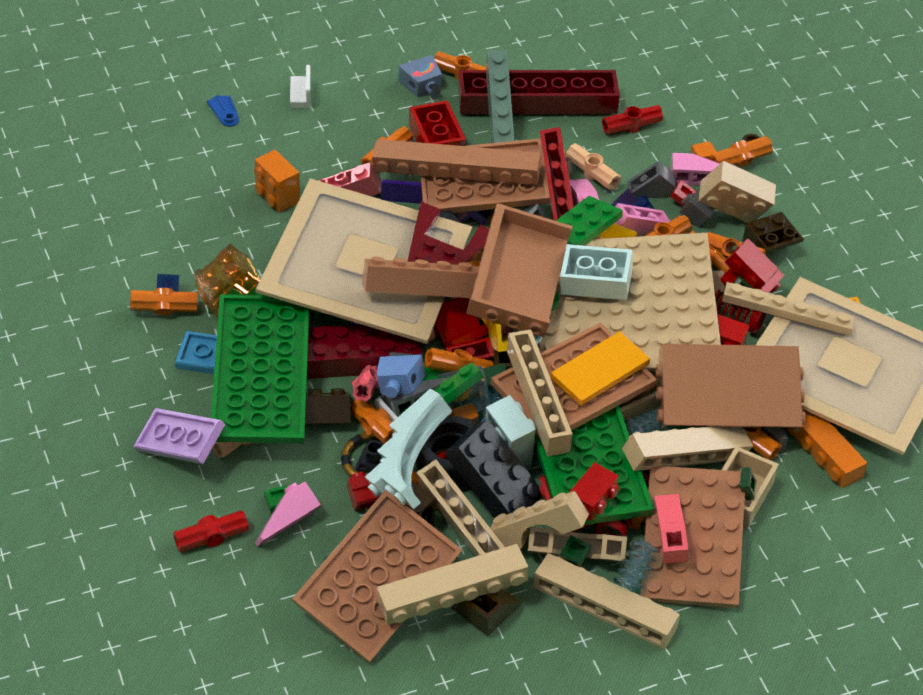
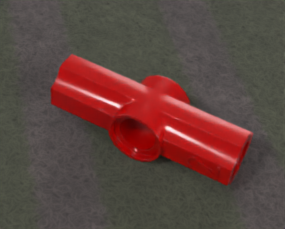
(632, 119)
(211, 531)

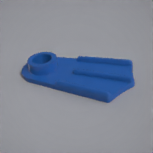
(224, 109)

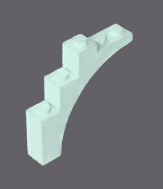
(401, 451)

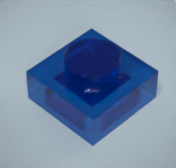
(168, 281)

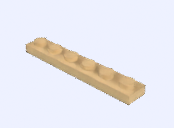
(788, 308)

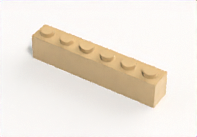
(539, 393)
(684, 446)
(458, 510)
(452, 584)
(606, 600)

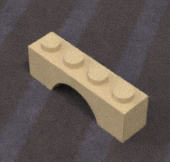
(562, 513)
(551, 541)

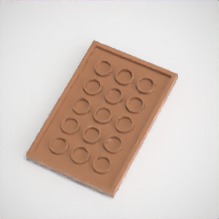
(477, 195)
(558, 355)
(714, 533)
(380, 549)

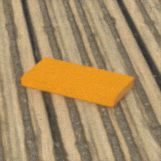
(600, 368)

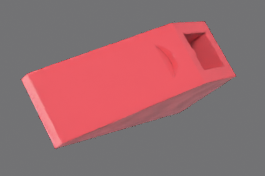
(359, 179)
(671, 528)

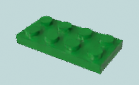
(589, 220)

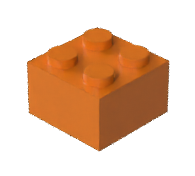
(277, 181)

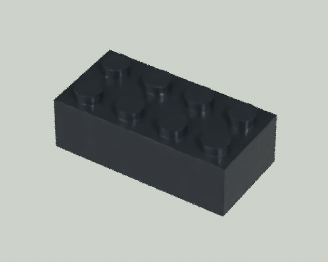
(493, 470)

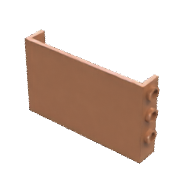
(519, 270)
(730, 386)

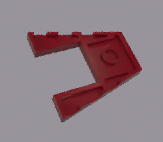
(434, 250)

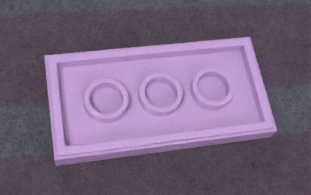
(179, 435)

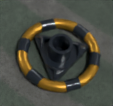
(369, 457)

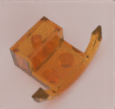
(225, 272)

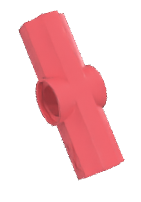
(366, 383)

